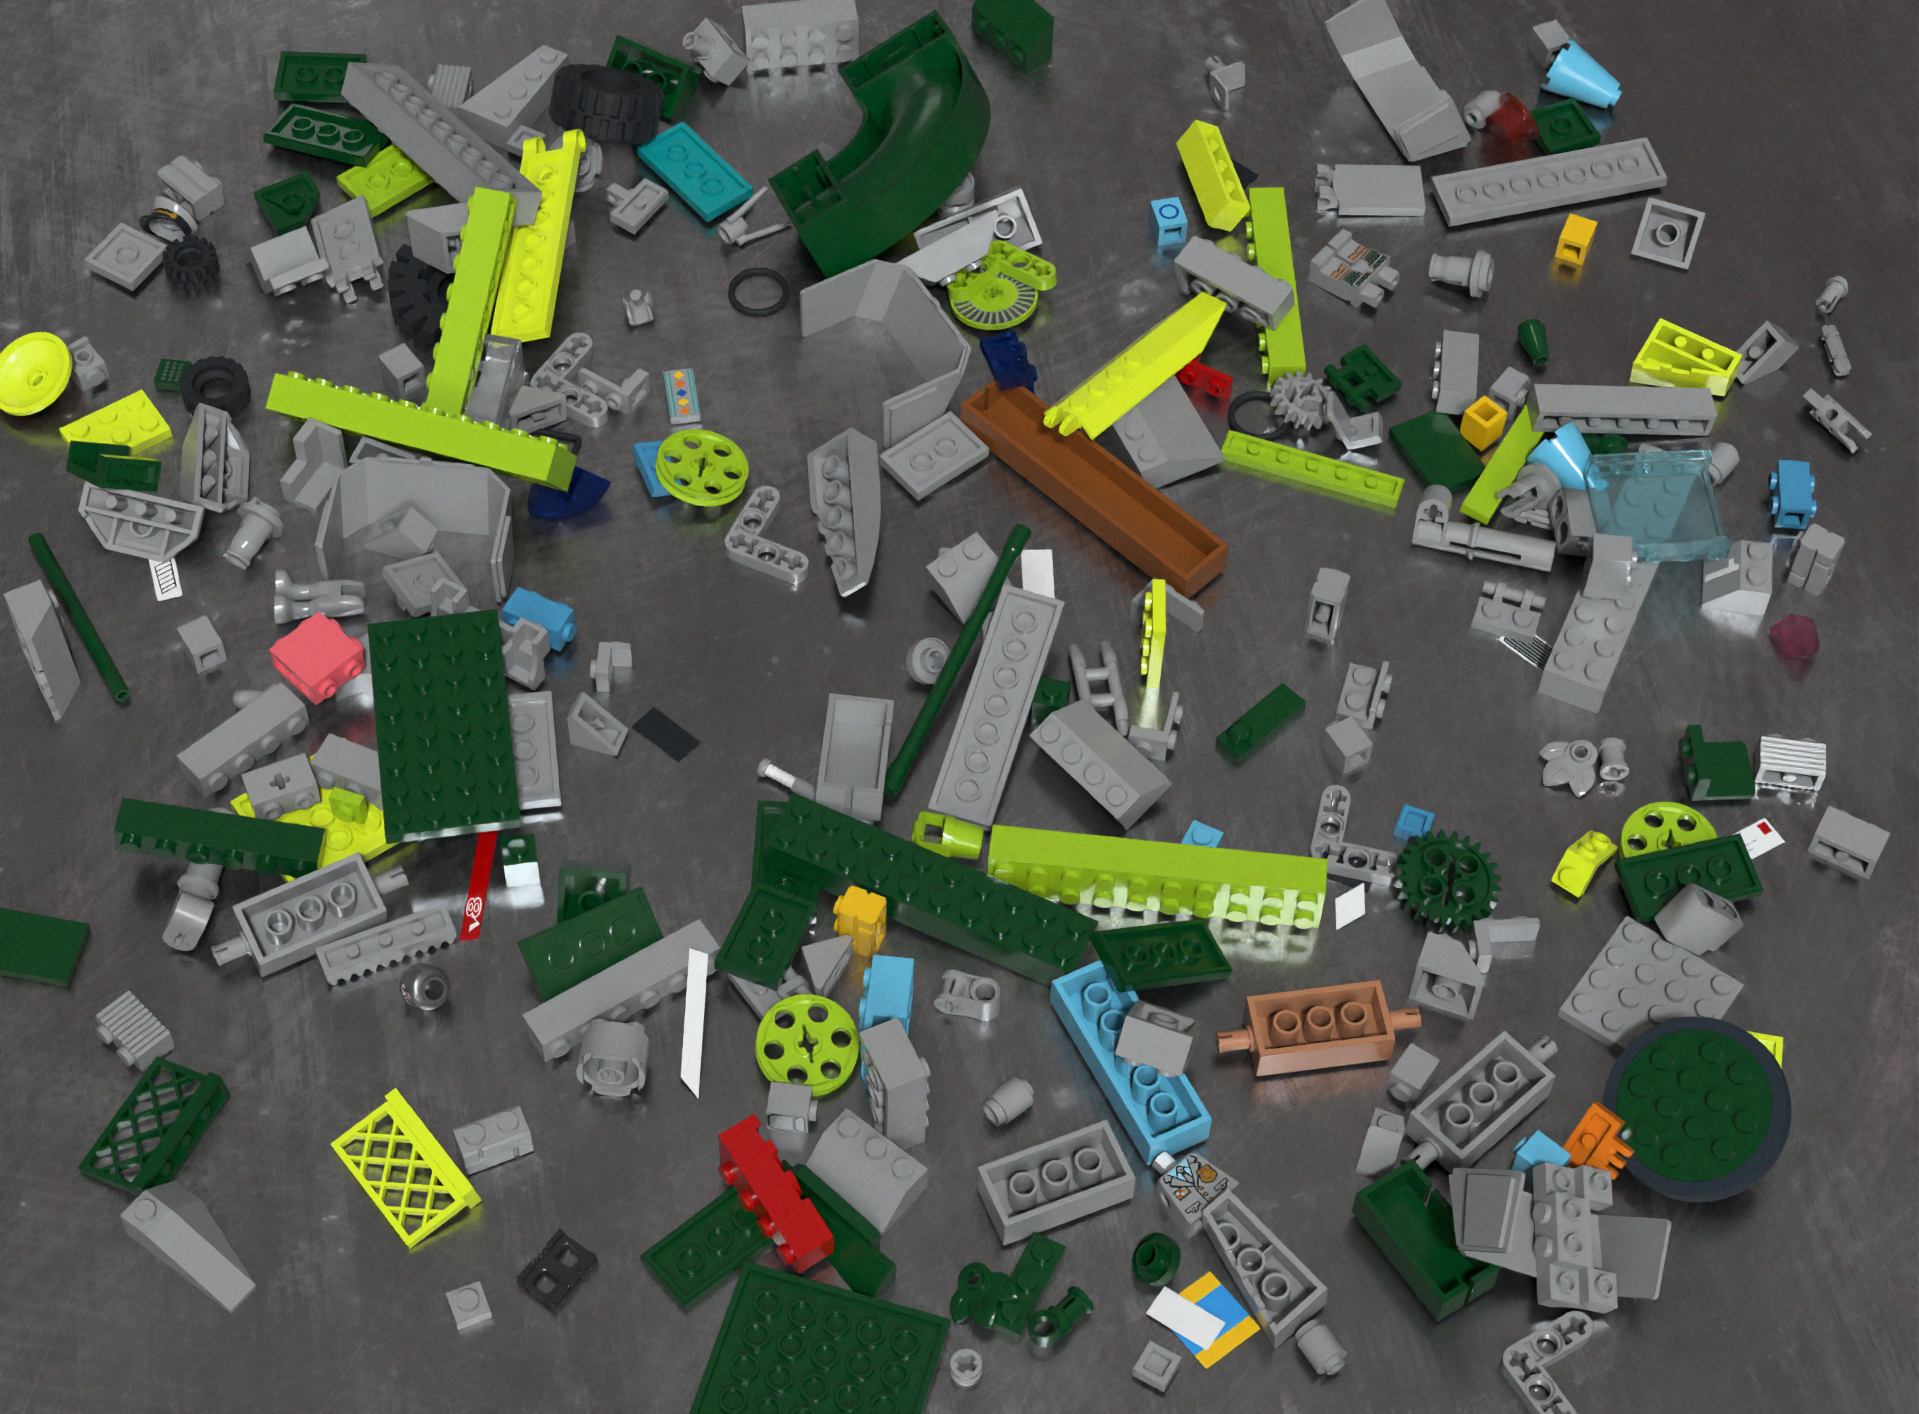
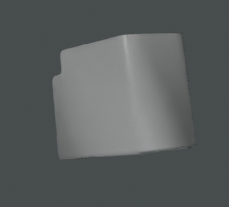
(1572, 521)
(1697, 920)

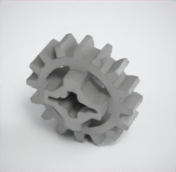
(1300, 400)

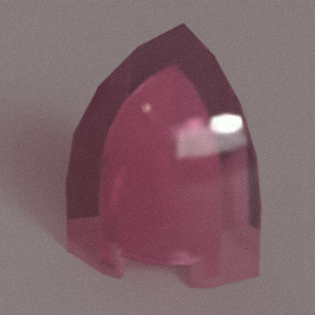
(1795, 637)

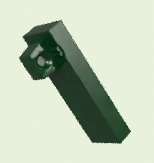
(1260, 722)

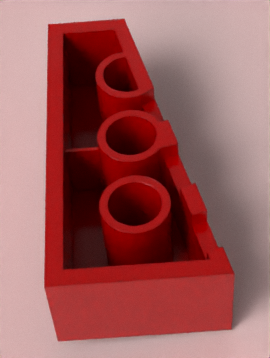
(773, 1196)

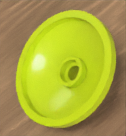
(33, 373)

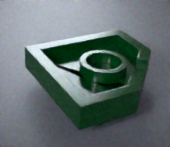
(288, 202)

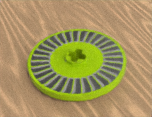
(1010, 307)

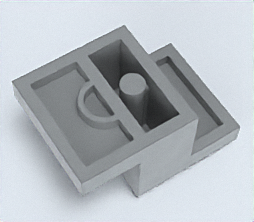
(286, 261)

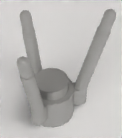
(734, 226)

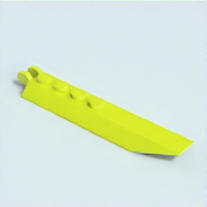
(1137, 369)

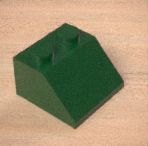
(588, 885)

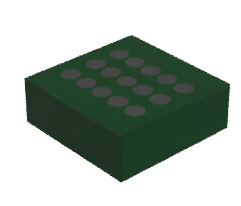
(170, 374)

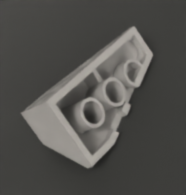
(186, 1238)

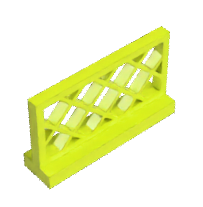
(432, 1154)

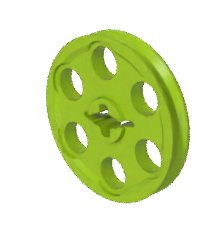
(689, 469)
(1656, 838)
(818, 1033)

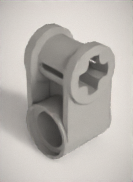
(966, 995)

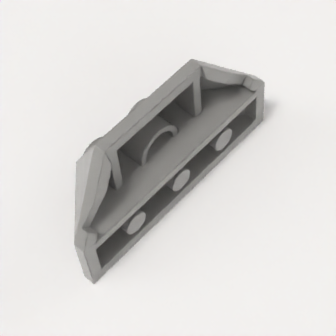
(953, 252)
(214, 461)
(140, 522)

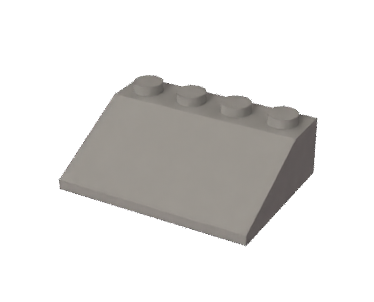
(1164, 437)

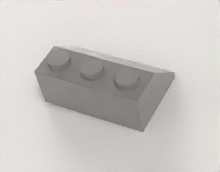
(868, 1170)

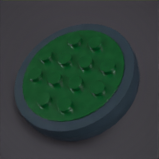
(1699, 1108)

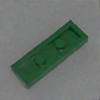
(1031, 1278)

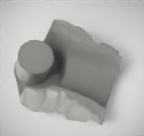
(640, 308)

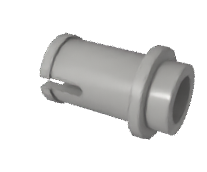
(1835, 289)

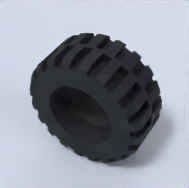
(606, 103)

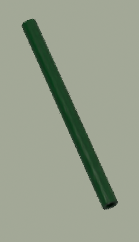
(79, 617)

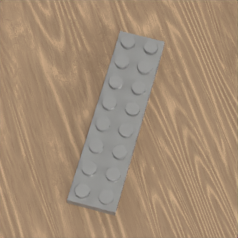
(1548, 181)
(996, 706)

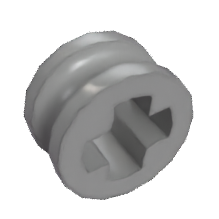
(967, 1377)

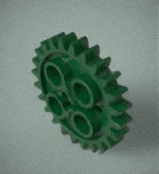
(1417, 873)

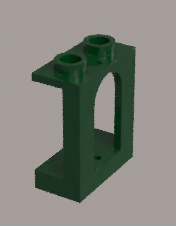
(114, 466)

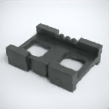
(566, 1275)

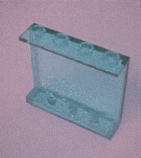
(1659, 502)

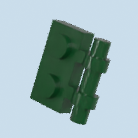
(1370, 374)

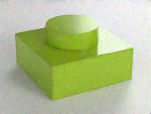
(348, 805)

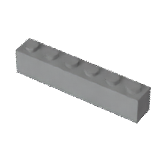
(1622, 409)
(618, 990)

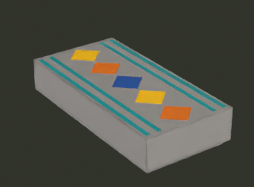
(681, 396)

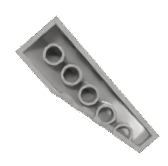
(848, 505)

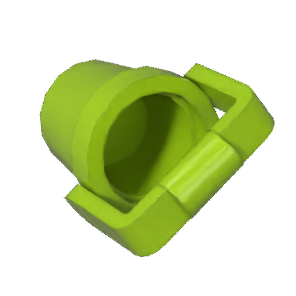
(957, 836)

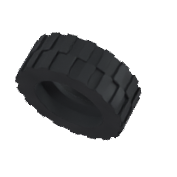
(212, 370)

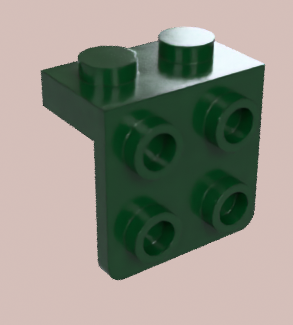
(1715, 768)

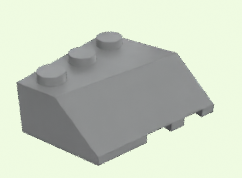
(44, 643)

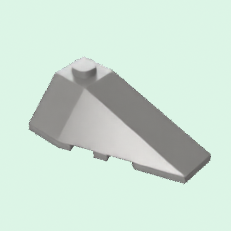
(1013, 224)

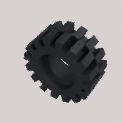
(192, 275)

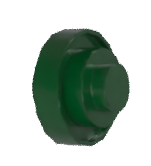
(1156, 1259)

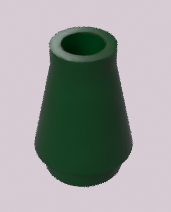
(1534, 340)

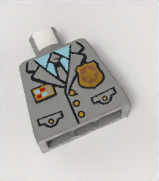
(1189, 1188)

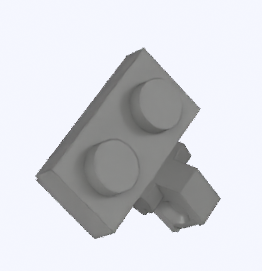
(635, 205)

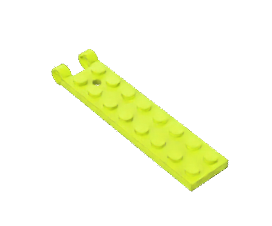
(536, 251)

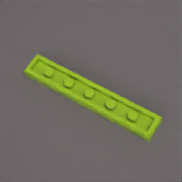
(1312, 469)
(1502, 469)

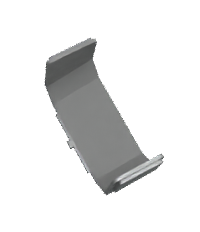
(1396, 86)
(914, 320)
(444, 493)
(1498, 1228)

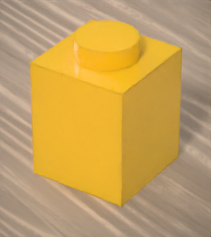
(1576, 239)
(1483, 423)

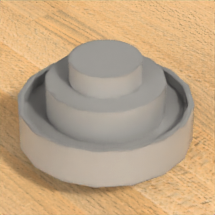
(926, 659)

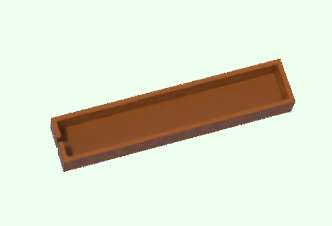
(1096, 489)

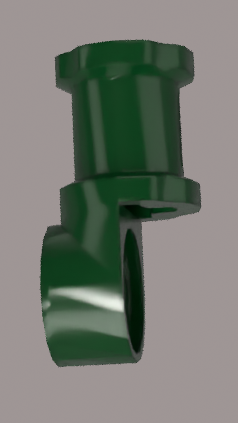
(1061, 1316)

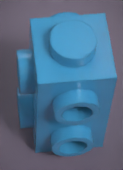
(1792, 494)
(553, 616)

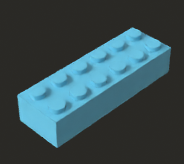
(1153, 1108)

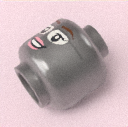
(424, 986)

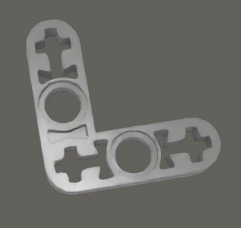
(560, 380)
(756, 544)
(1334, 843)
(1537, 1361)

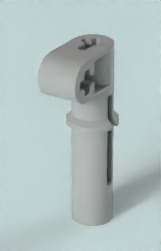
(1475, 540)
(193, 903)

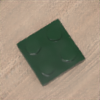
(1564, 128)

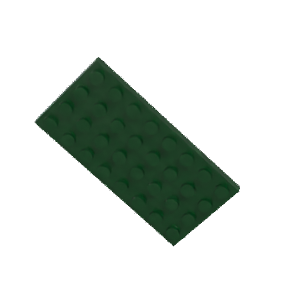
(443, 726)

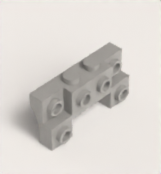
(522, 644)
(1565, 1237)

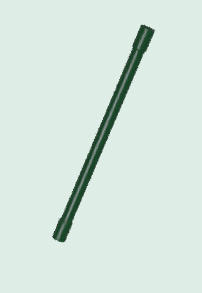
(900, 767)

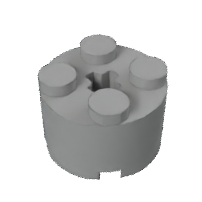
(614, 1057)

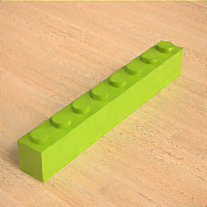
(1272, 252)
(470, 300)

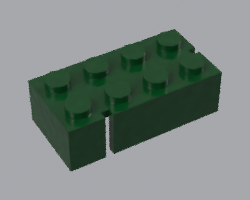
(1421, 1239)

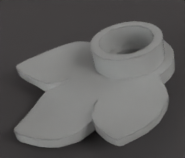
(1566, 767)

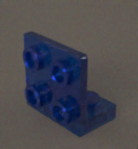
(1008, 361)

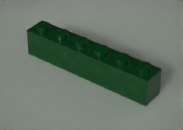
(218, 838)

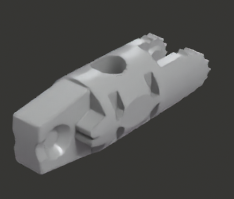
(1826, 409)

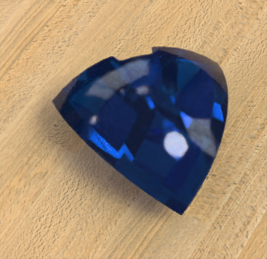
(583, 493)

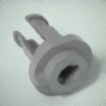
(1468, 272)
(1535, 487)
(258, 524)

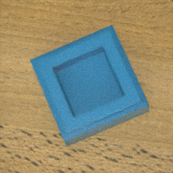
(1413, 822)

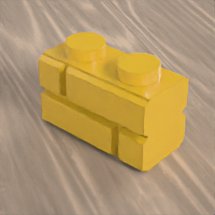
(862, 918)

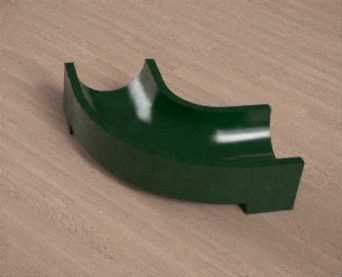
(910, 154)

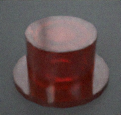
(1511, 122)

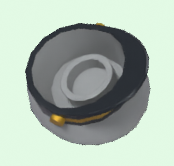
(168, 220)

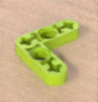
(1002, 258)

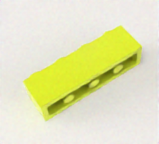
(1213, 176)

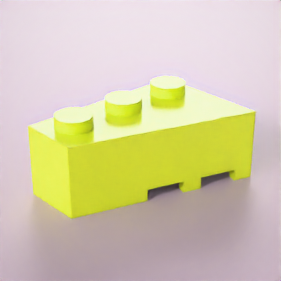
(1684, 360)

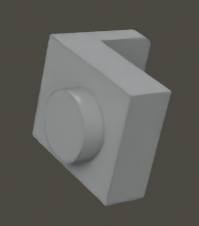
(609, 655)

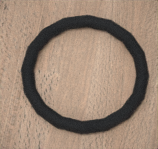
(737, 304)
(1234, 424)

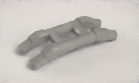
(1109, 672)

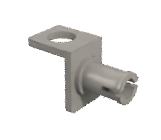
(1224, 79)

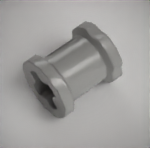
(1612, 758)

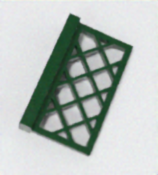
(176, 1137)

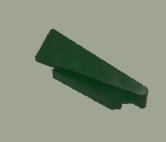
(855, 1239)

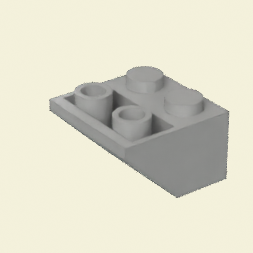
(437, 234)

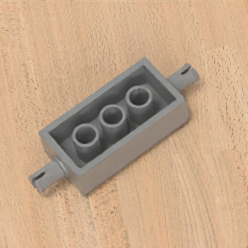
(309, 913)
(1480, 1103)

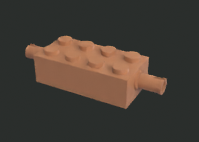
(1318, 1028)

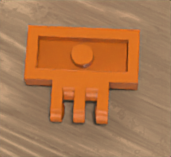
(1596, 1142)

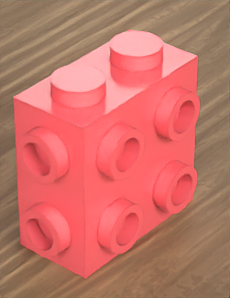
(318, 657)

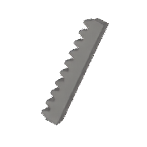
(386, 943)

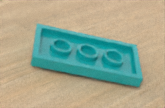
(695, 171)

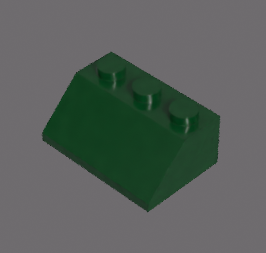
(1016, 29)
(674, 75)

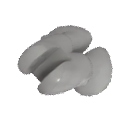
(329, 597)

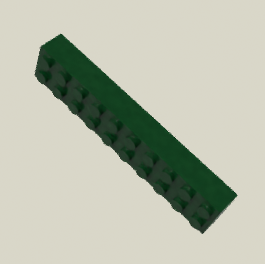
(929, 891)

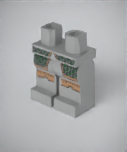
(1352, 271)

